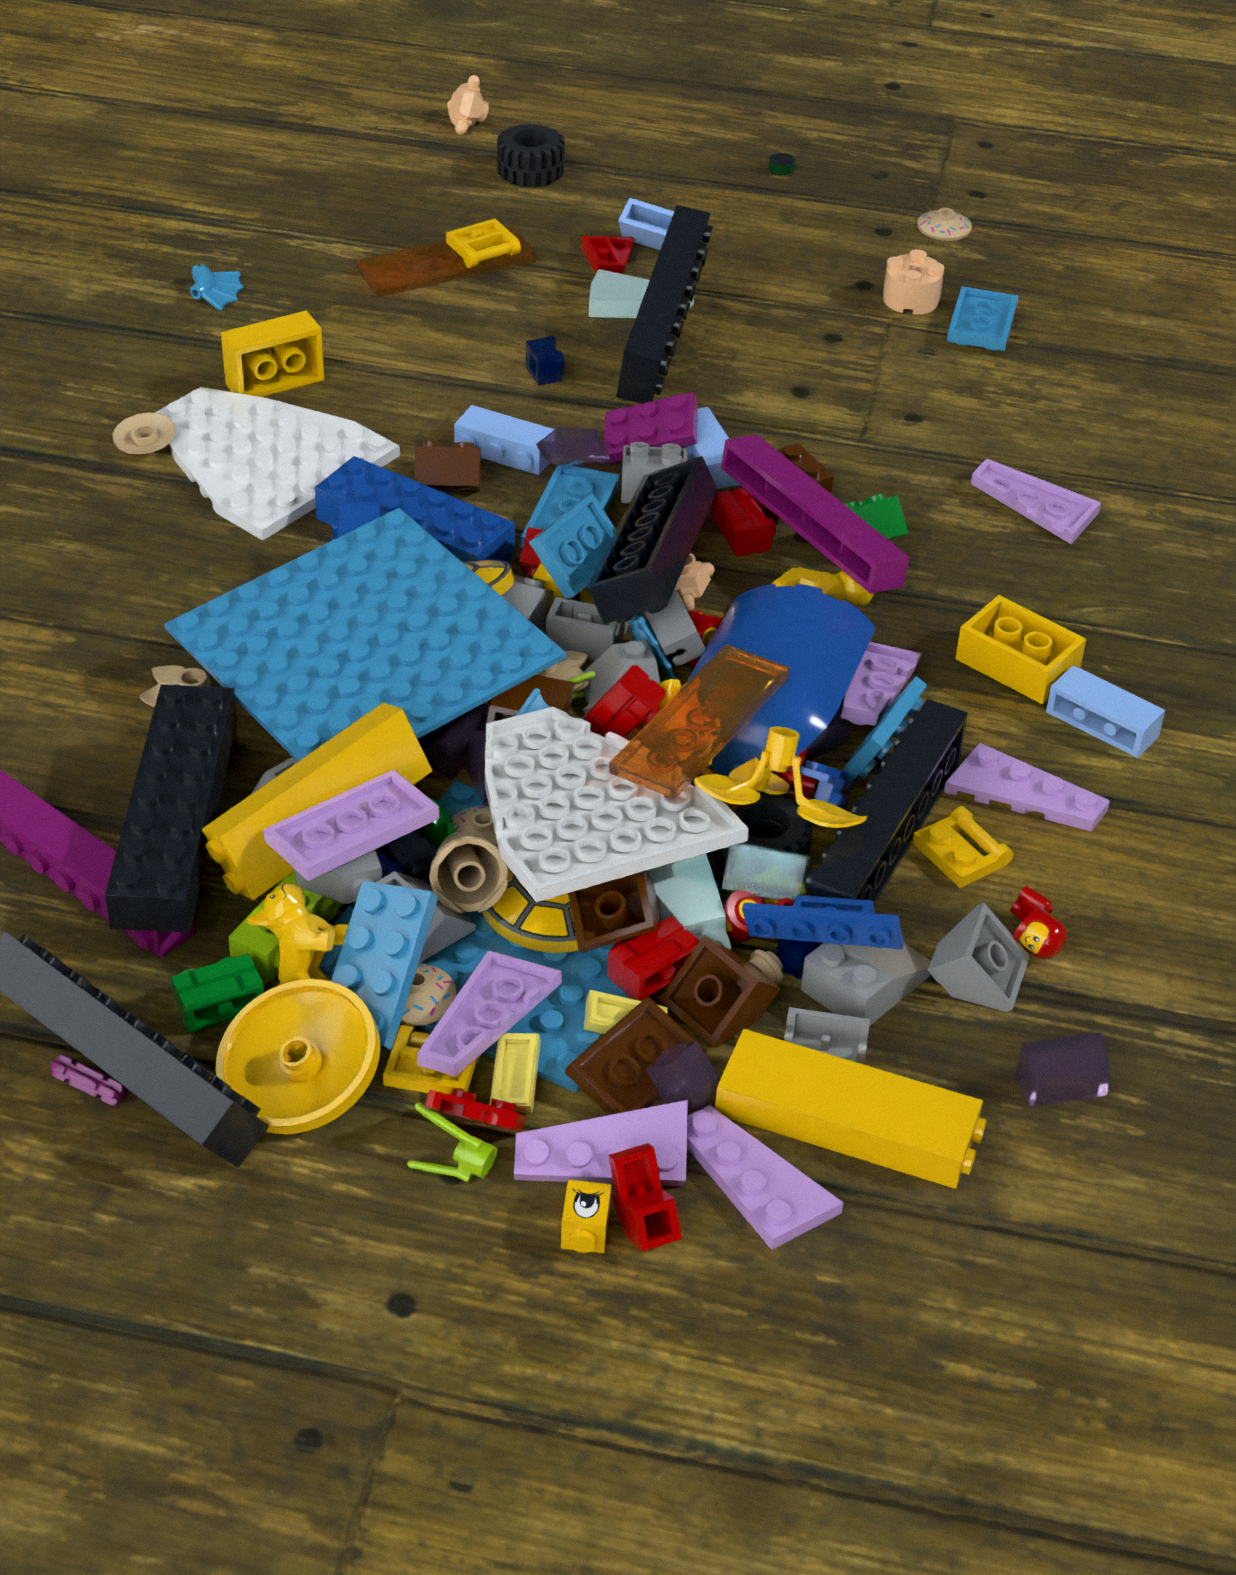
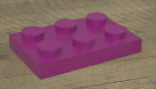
(653, 423)

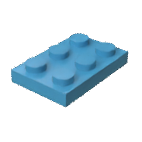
(982, 318)
(575, 545)
(891, 724)

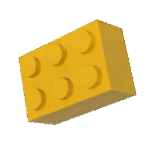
(273, 355)
(1018, 648)

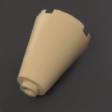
(468, 873)

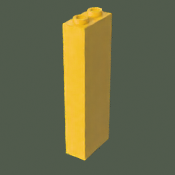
(352, 757)
(851, 1108)

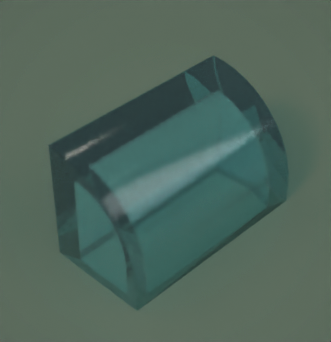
(765, 871)

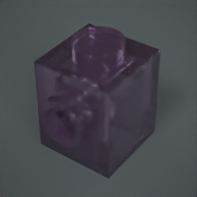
(684, 1075)

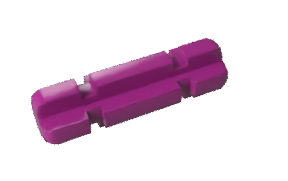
(88, 1079)

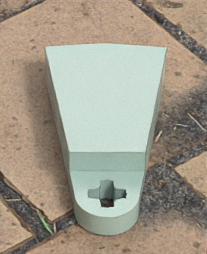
(617, 295)
(691, 897)

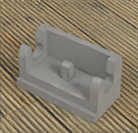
(676, 631)
(828, 1033)

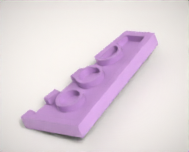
(1042, 502)
(877, 682)
(1026, 788)
(485, 1009)
(582, 1147)
(759, 1182)

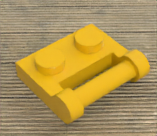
(471, 241)
(955, 855)
(403, 1068)

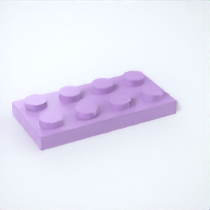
(350, 824)

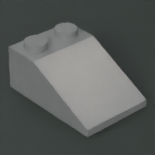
(862, 978)

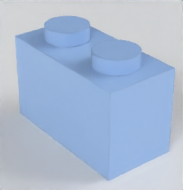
(645, 223)

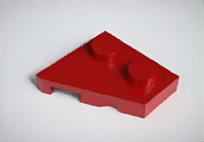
(607, 252)
(463, 1105)

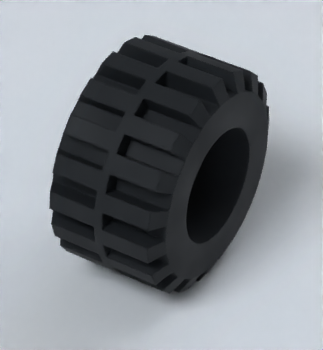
(530, 155)
(773, 825)

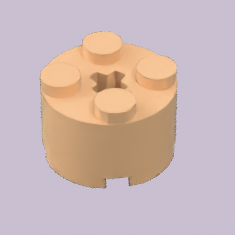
(913, 282)

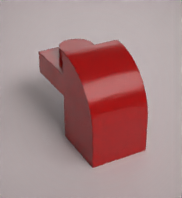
(640, 1202)

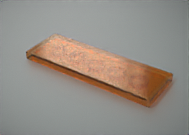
(431, 266)
(699, 721)

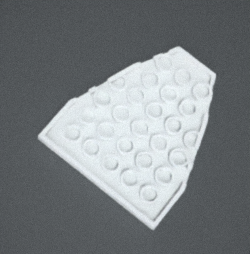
(264, 455)
(575, 824)

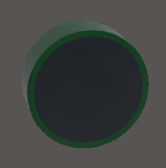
(781, 163)

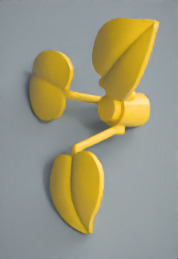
(744, 781)

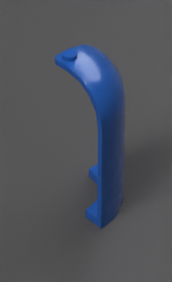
(800, 630)

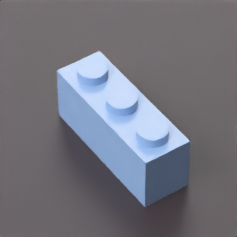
(503, 438)
(711, 446)
(1105, 711)

